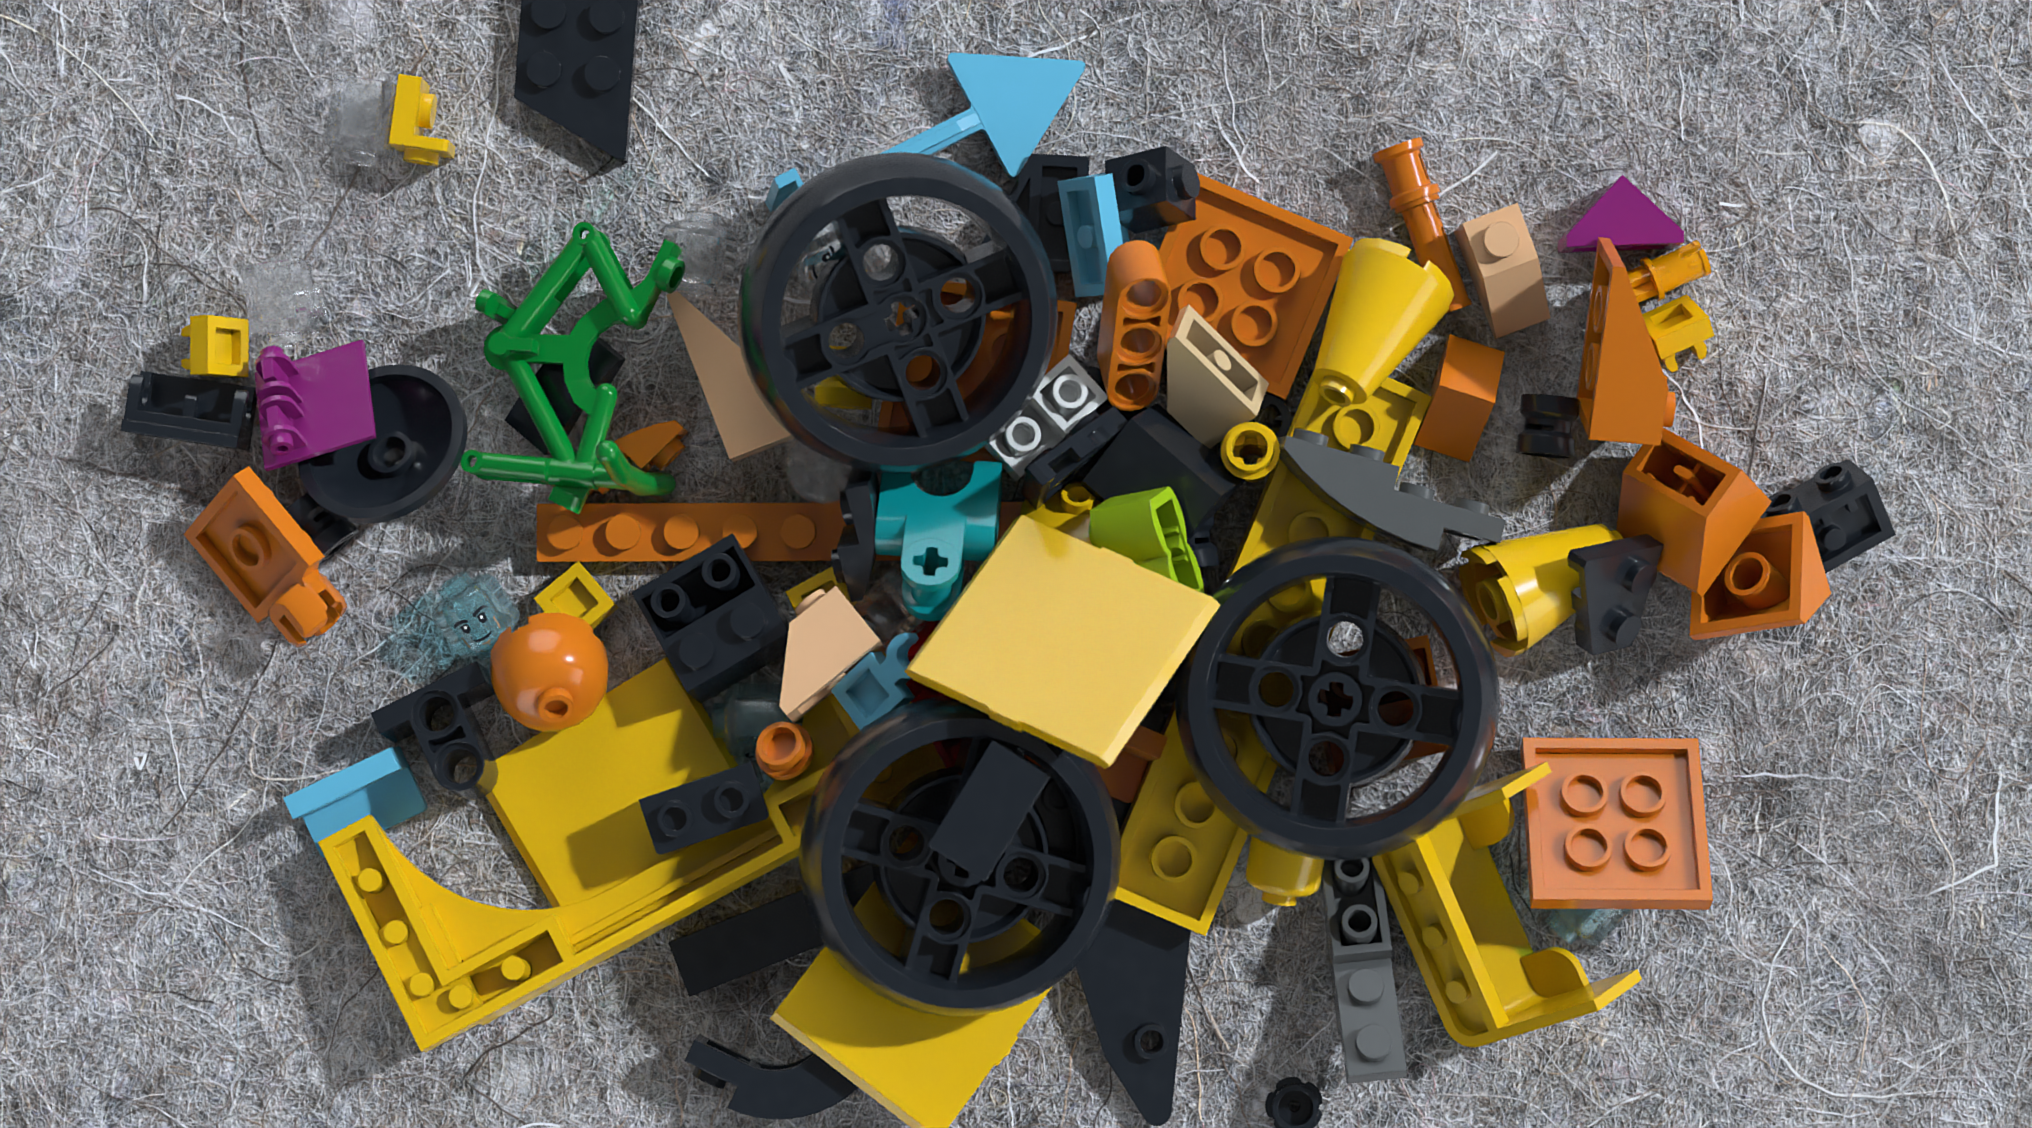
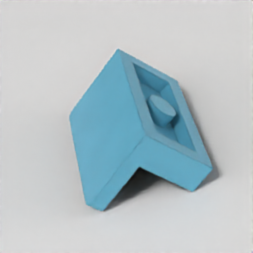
(1090, 229)
(373, 786)

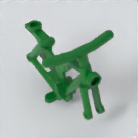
(519, 343)

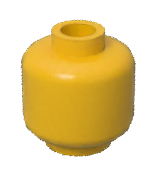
(1281, 874)

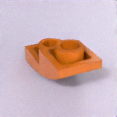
(652, 446)

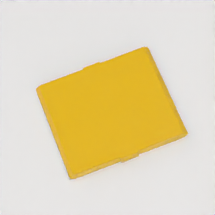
(1063, 640)
(578, 790)
(904, 1058)

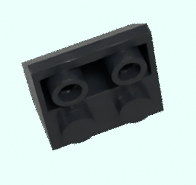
(714, 619)

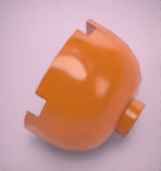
(549, 671)

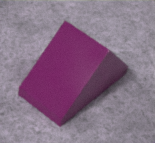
(1626, 219)

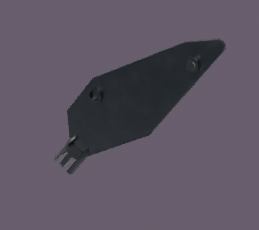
(1130, 973)

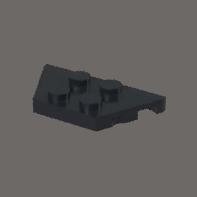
(580, 67)

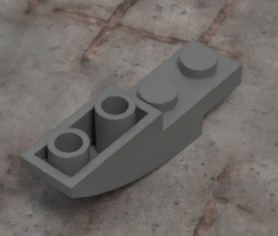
(1363, 491)
(1362, 971)

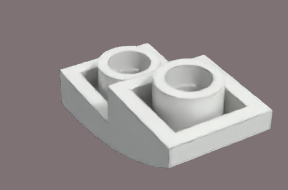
(1057, 406)

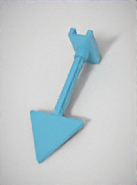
(1008, 102)

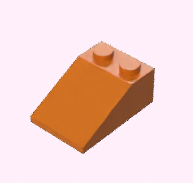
(1620, 375)

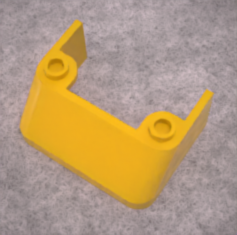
(1468, 931)

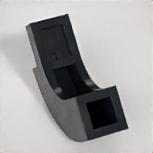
(769, 1089)

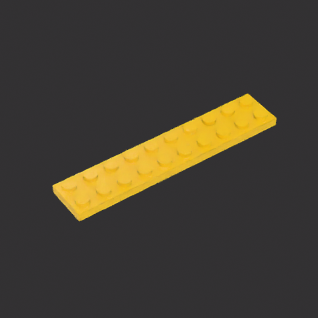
(1174, 837)

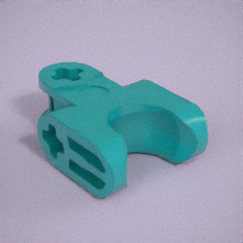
(937, 535)

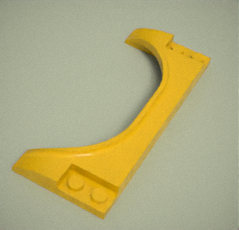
(473, 962)

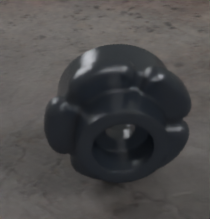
(1293, 1089)

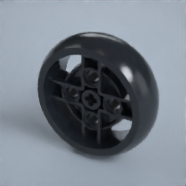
(996, 274)
(1371, 746)
(930, 959)

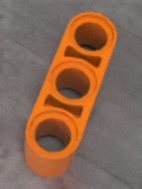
(1133, 325)

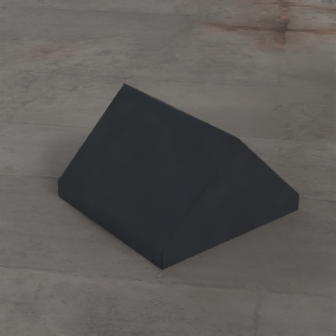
(1161, 453)

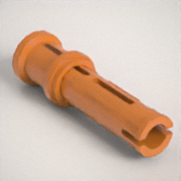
(1416, 199)

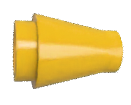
(1250, 439)

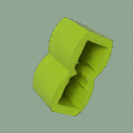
(1149, 531)

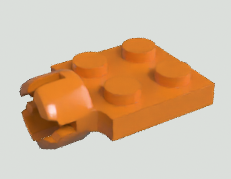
(266, 559)

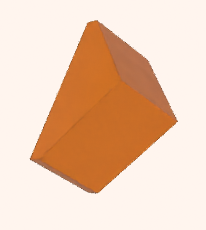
(1460, 398)

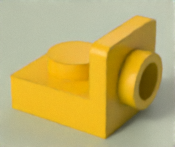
(412, 113)

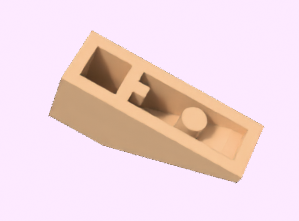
(733, 401)

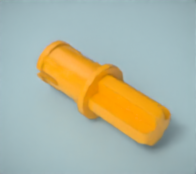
(1669, 271)

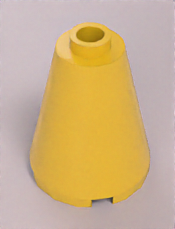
(1376, 318)
(1526, 583)

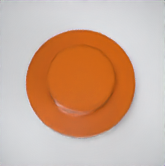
(784, 750)

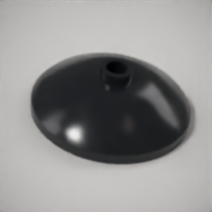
(414, 421)

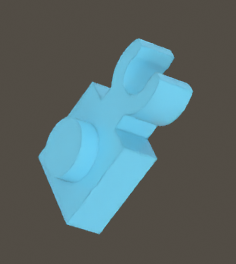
(877, 682)

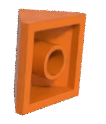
(1766, 584)

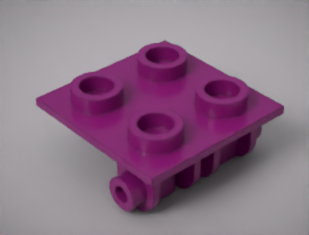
(312, 403)

